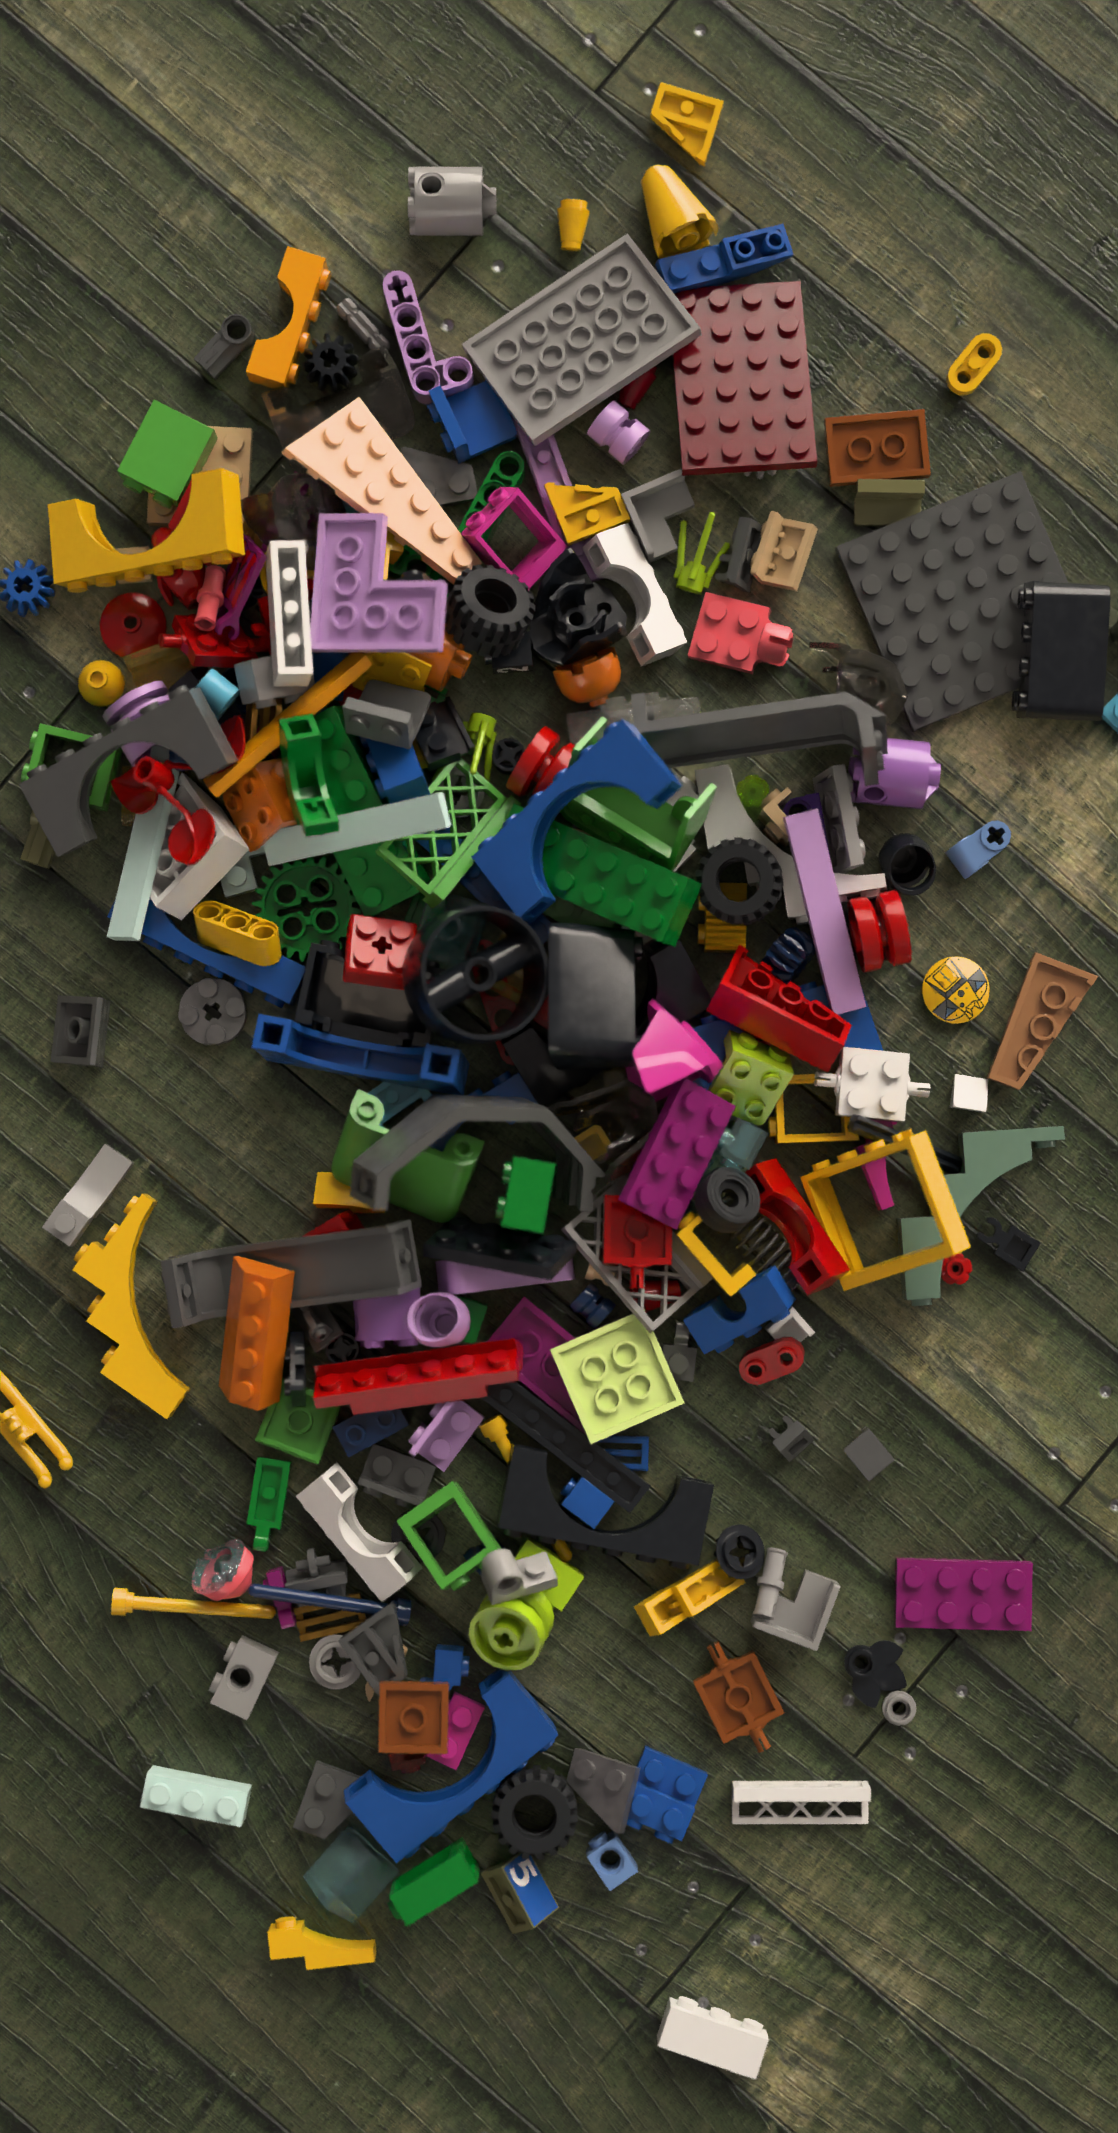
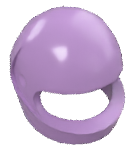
(440, 1320)

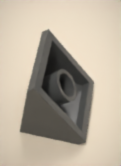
(80, 1030)

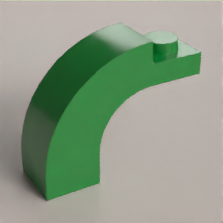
(305, 777)

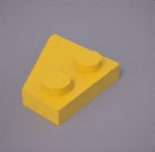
(687, 118)
(586, 510)

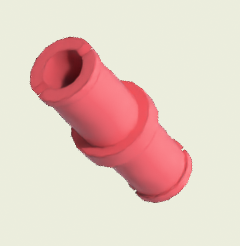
(210, 598)

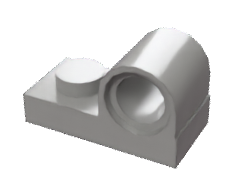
(511, 1578)

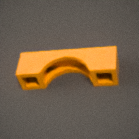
(276, 358)

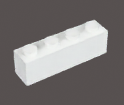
(289, 613)

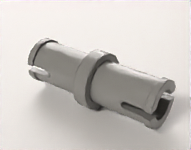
(770, 1583)

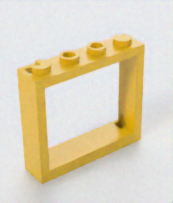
(831, 1218)

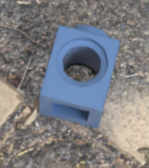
(616, 1873)

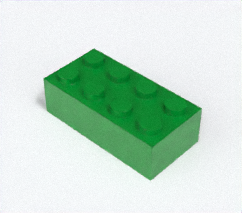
(527, 1194)

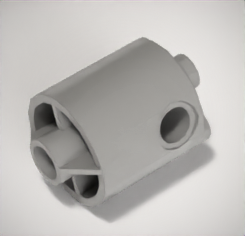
(449, 201)

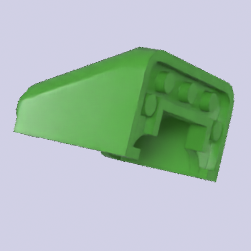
(428, 1184)

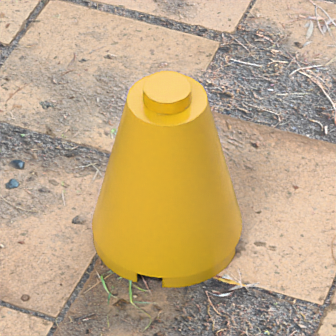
(675, 214)

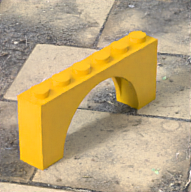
(205, 534)

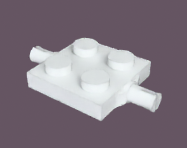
(872, 1084)

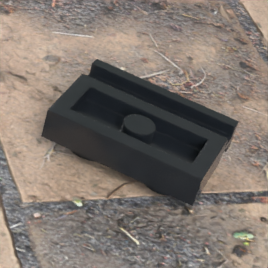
(443, 735)

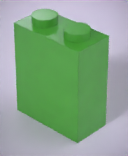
(166, 454)

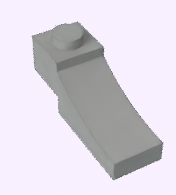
(88, 1196)

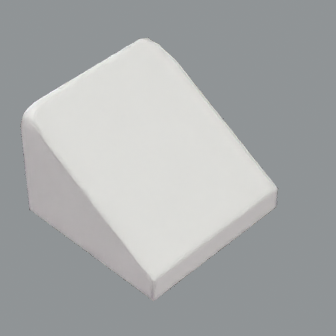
(969, 1093)

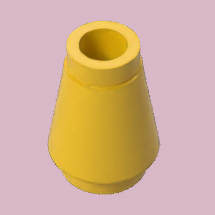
(572, 223)

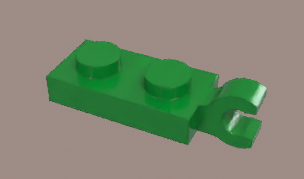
(268, 1498)

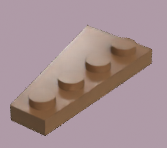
(1040, 1011)

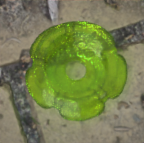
(743, 790)

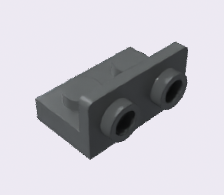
(396, 1475)

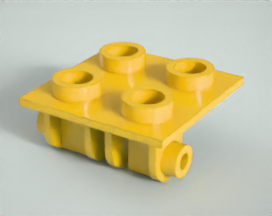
(395, 668)

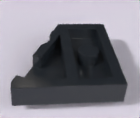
(296, 1355)

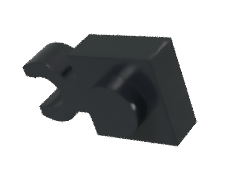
(1012, 1246)

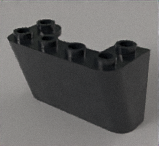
(1063, 651)

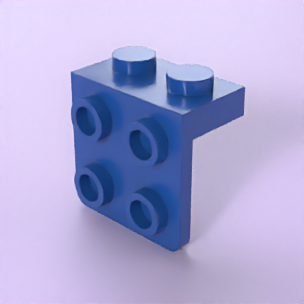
(471, 420)

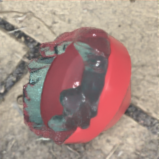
(223, 1571)

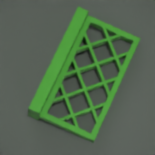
(460, 861)

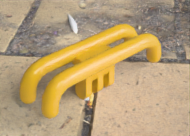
(22, 1423)

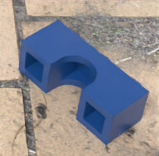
(716, 1325)

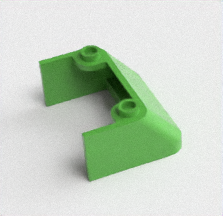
(631, 824)

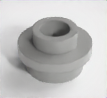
(899, 1718)

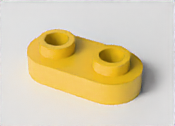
(972, 365)

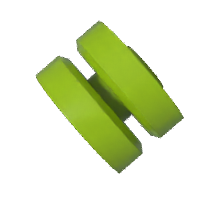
(511, 1631)

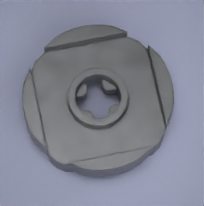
(193, 1015)

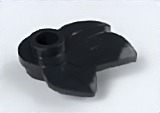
(878, 1673)

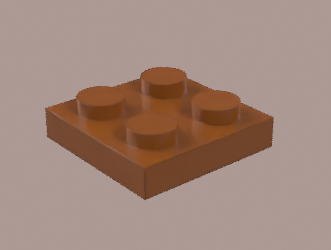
(413, 1717)

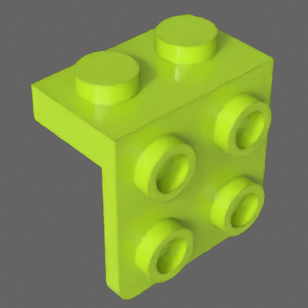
(752, 1077)

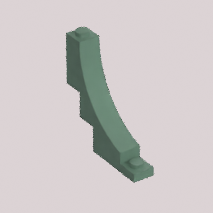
(984, 1159)

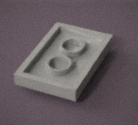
(840, 818)

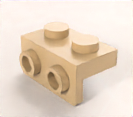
(782, 552)
(772, 816)

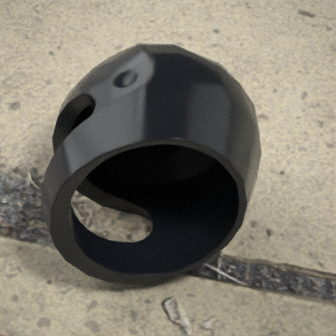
(906, 862)

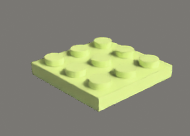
(616, 1377)

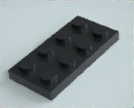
(500, 1248)

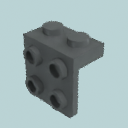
(386, 713)

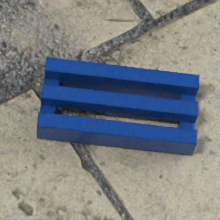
(644, 1440)

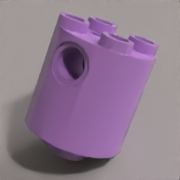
(907, 776)
(384, 1320)

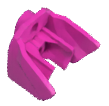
(669, 1054)

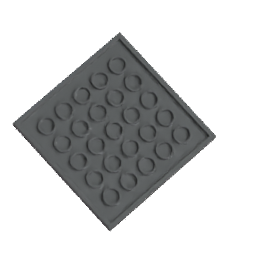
(946, 595)

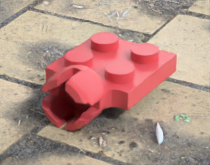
(738, 635)

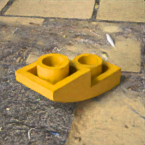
(334, 1194)

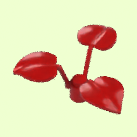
(140, 789)

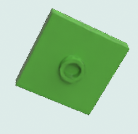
(298, 1429)

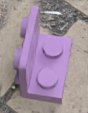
(446, 1433)

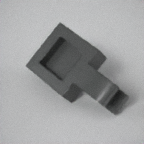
(679, 1356)

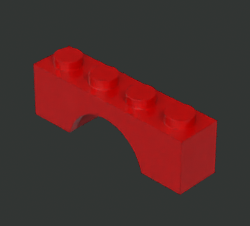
(814, 1256)

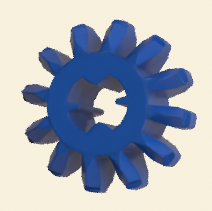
(32, 577)

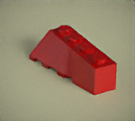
(778, 1012)

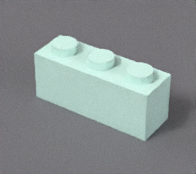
(196, 1796)

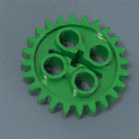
(302, 878)

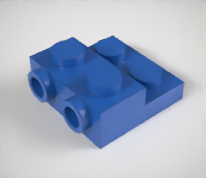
(665, 1795)

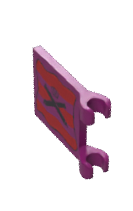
(238, 586)

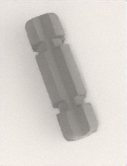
(361, 325)

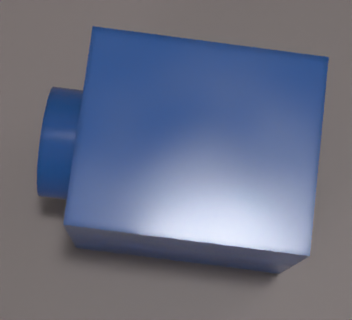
(585, 1501)

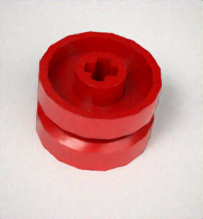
(539, 763)
(879, 931)

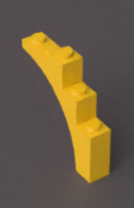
(111, 1269)

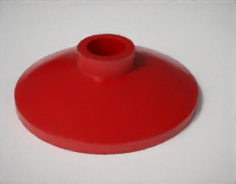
(150, 623)

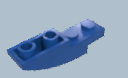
(726, 261)

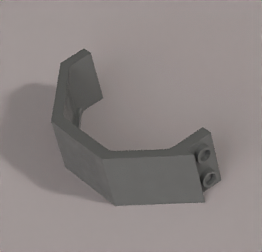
(439, 1113)

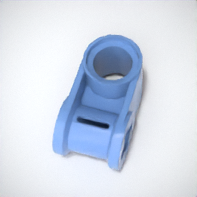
(975, 850)

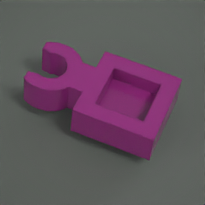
(286, 1615)

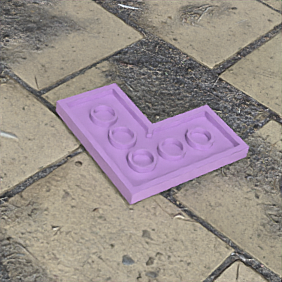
(356, 607)

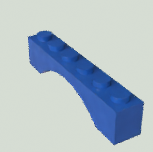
(279, 981)

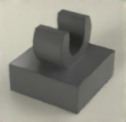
(792, 1440)

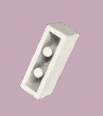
(712, 2036)

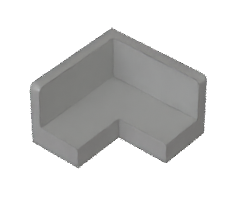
(651, 507)
(805, 1617)

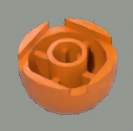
(590, 677)

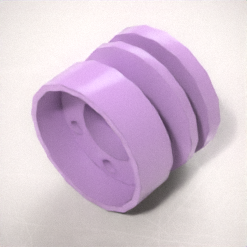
(129, 706)

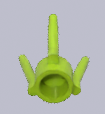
(693, 576)
(482, 733)

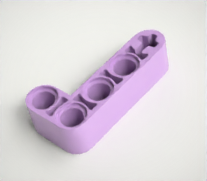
(417, 337)
(463, 1278)

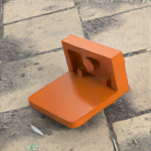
(260, 803)

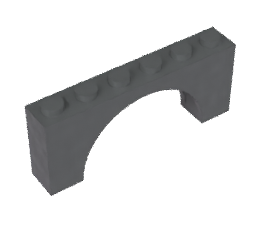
(62, 791)

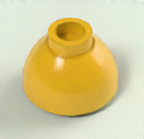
(101, 683)

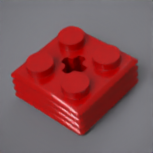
(364, 939)

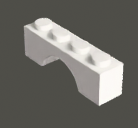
(618, 557)
(379, 1563)

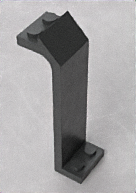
(767, 730)
(326, 1269)

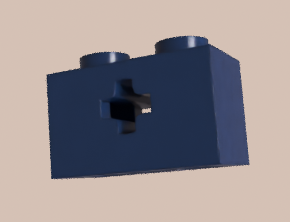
(369, 1428)

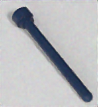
(323, 1600)

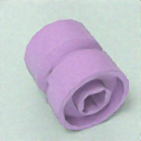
(618, 432)

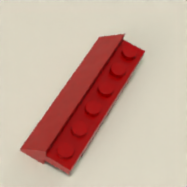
(418, 1377)

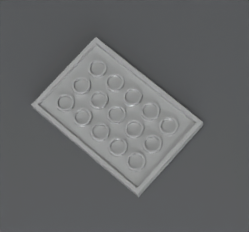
(581, 339)

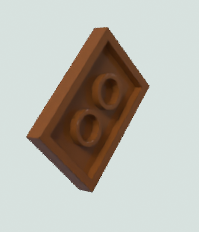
(877, 447)

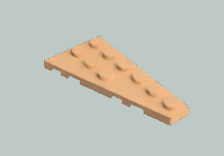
(374, 477)

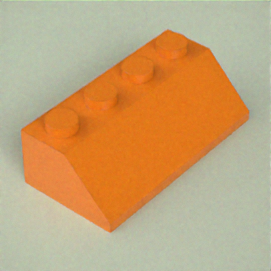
(255, 1333)

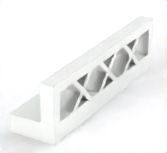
(800, 1793)

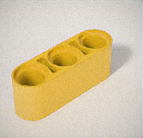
(237, 933)

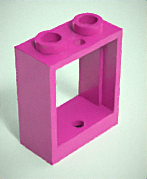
(541, 555)

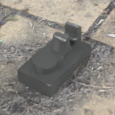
(745, 543)

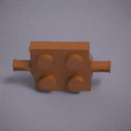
(738, 1696)

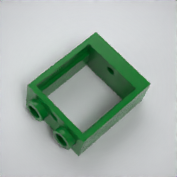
(433, 1882)

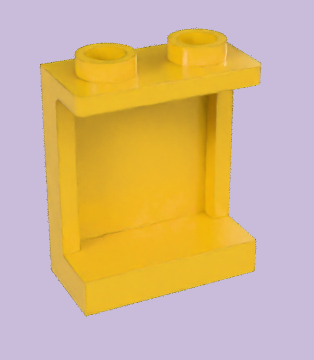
(727, 1282)

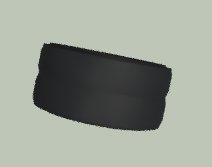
(715, 1212)

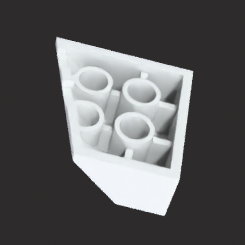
(179, 886)

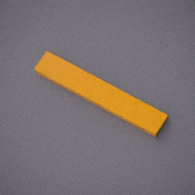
(308, 703)

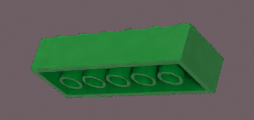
(351, 790)
(616, 883)

